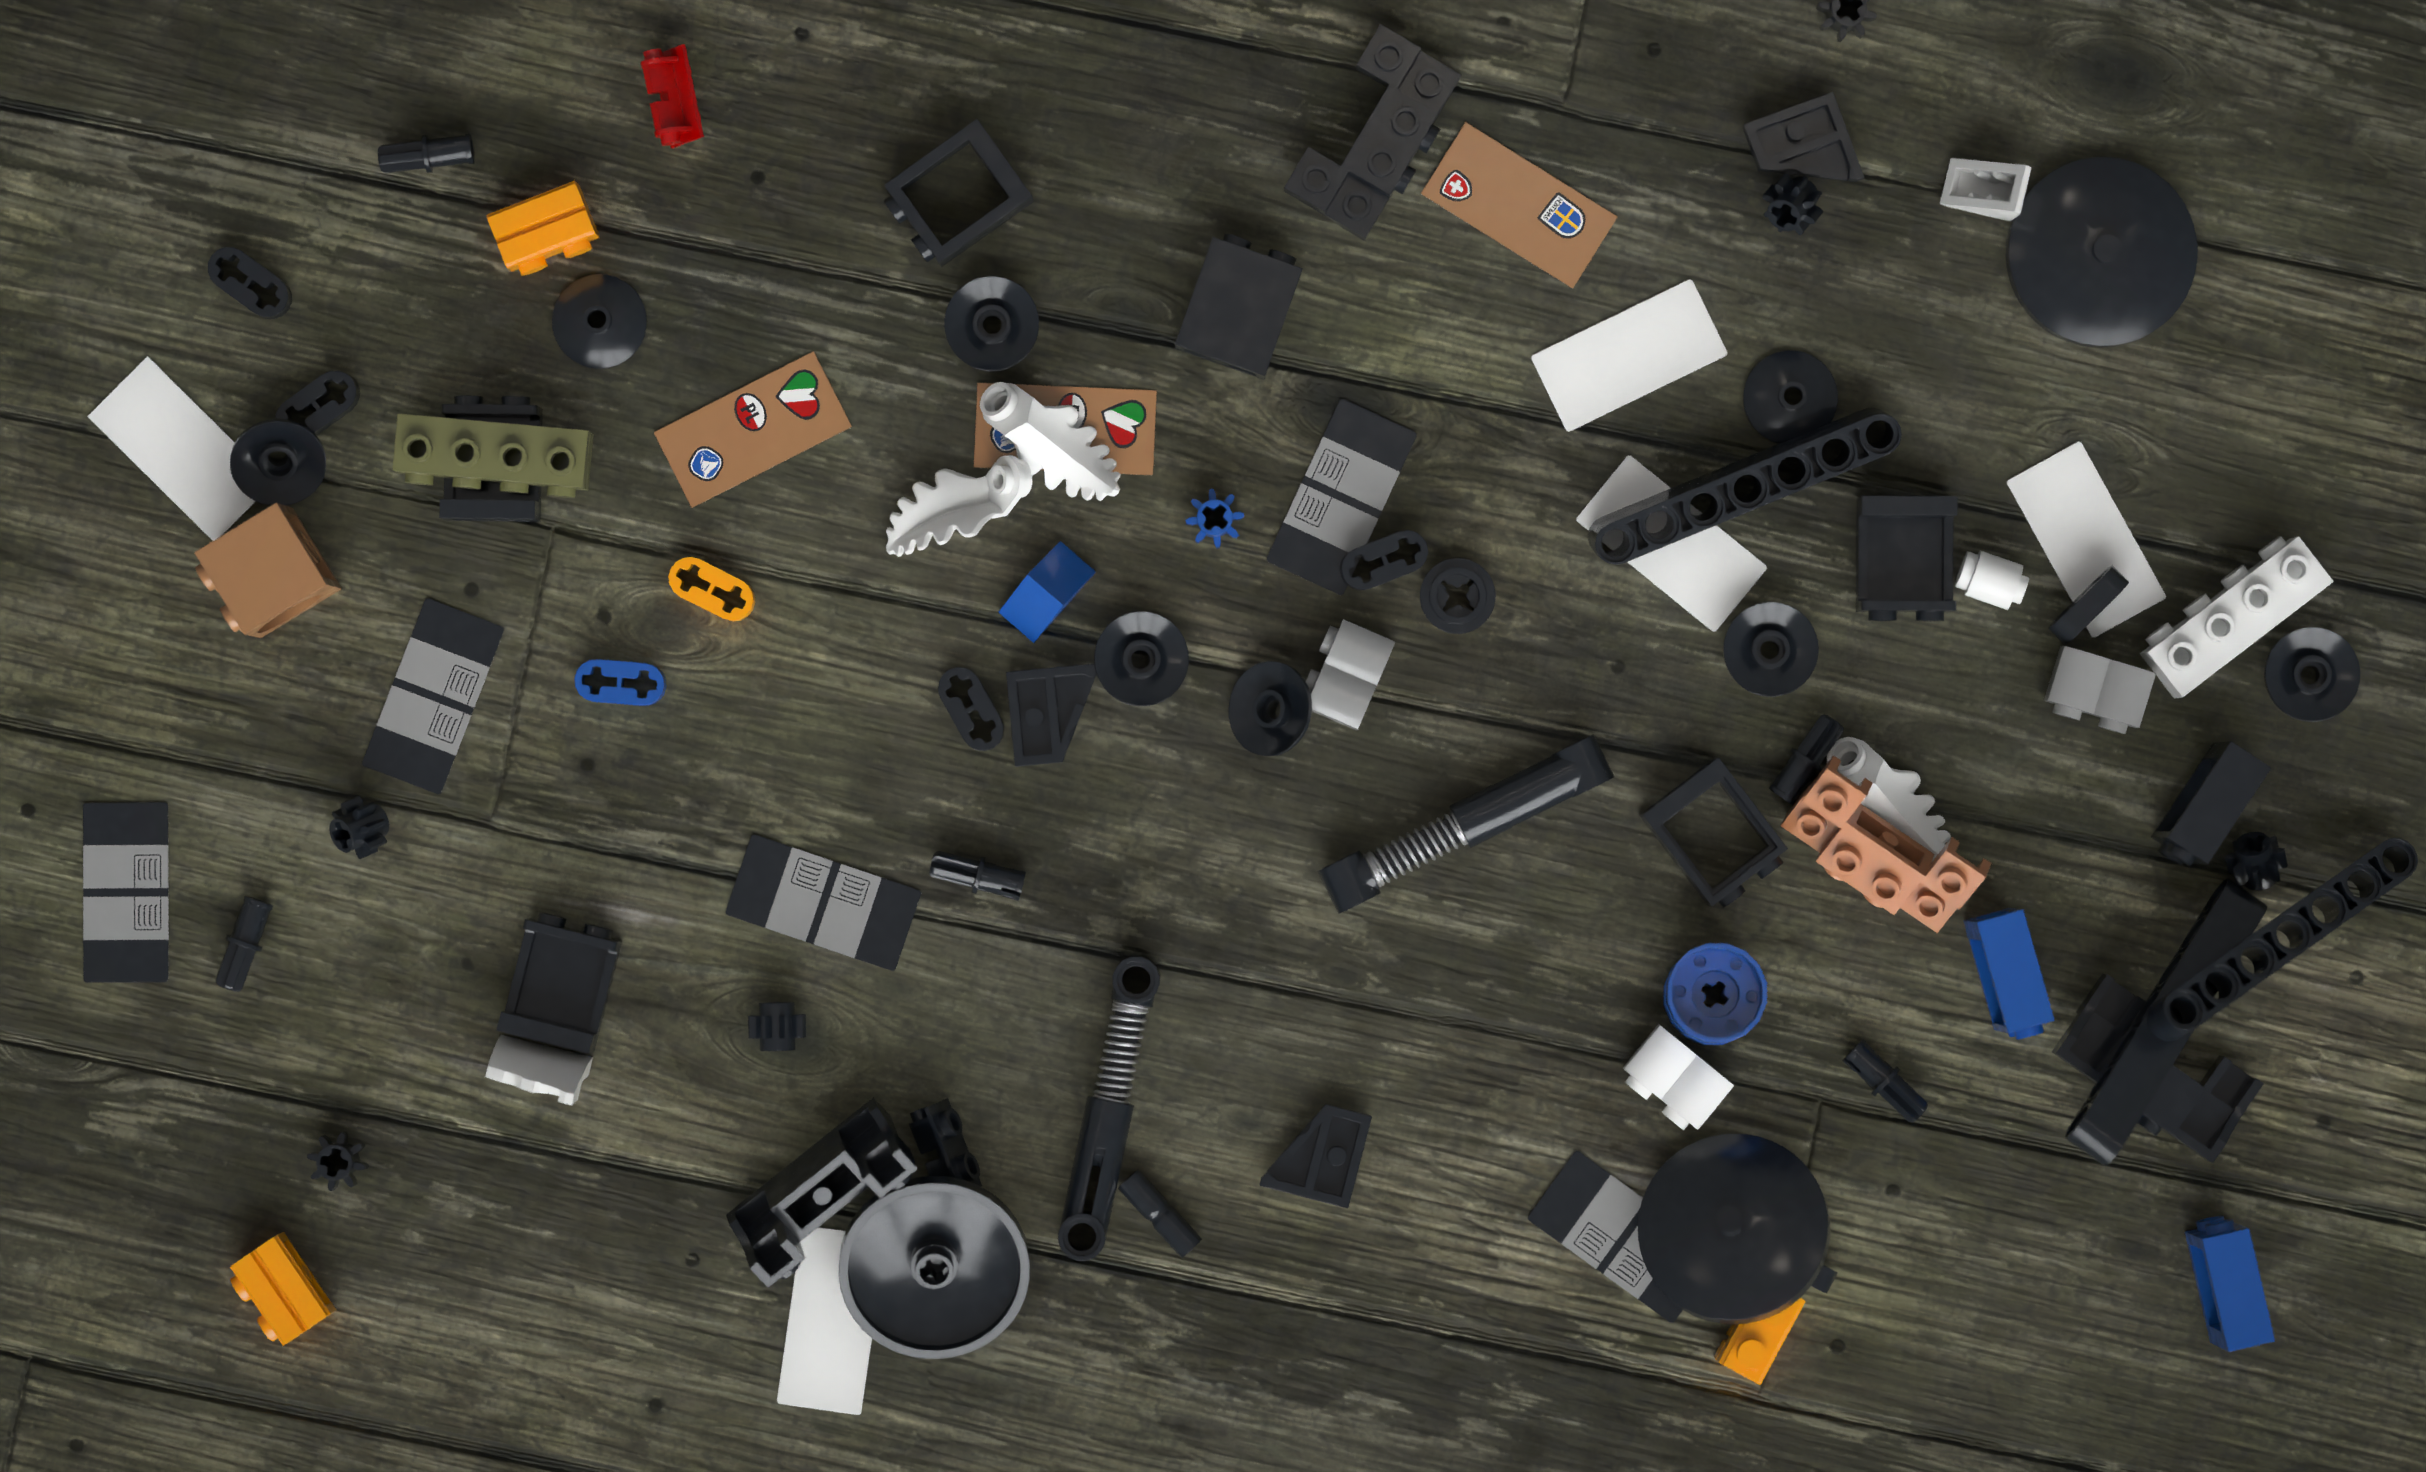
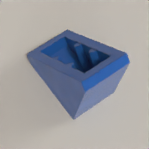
(1046, 591)

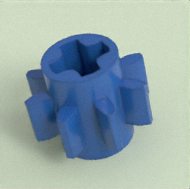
(1216, 532)

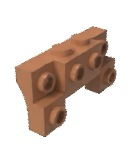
(1877, 856)

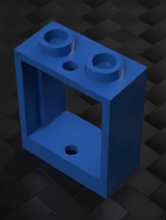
(2009, 972)
(2229, 1284)

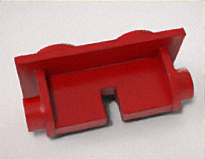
(677, 114)

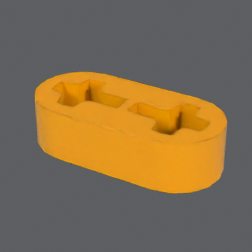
(717, 579)

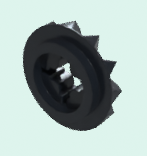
(1480, 595)

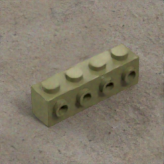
(492, 453)

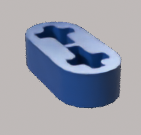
(620, 670)

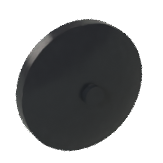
(2101, 252)
(1734, 1228)
(934, 1267)

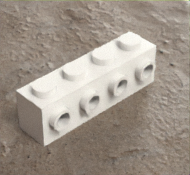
(2236, 616)

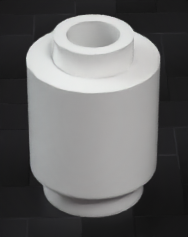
(1991, 579)

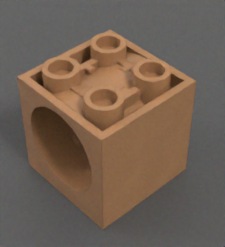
(266, 571)

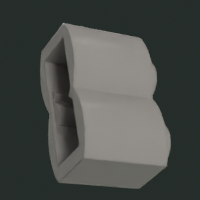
(1349, 673)
(2099, 688)

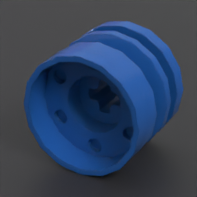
(1742, 990)

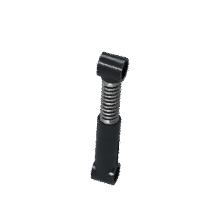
(1470, 821)
(1108, 1114)

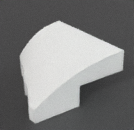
(539, 1068)

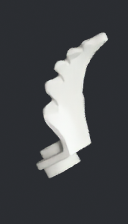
(1050, 442)
(957, 504)
(1891, 793)

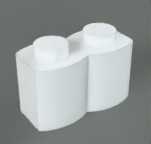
(1677, 1078)

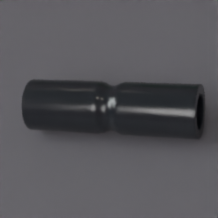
(1163, 1217)

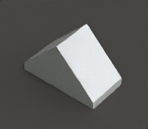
(1986, 187)

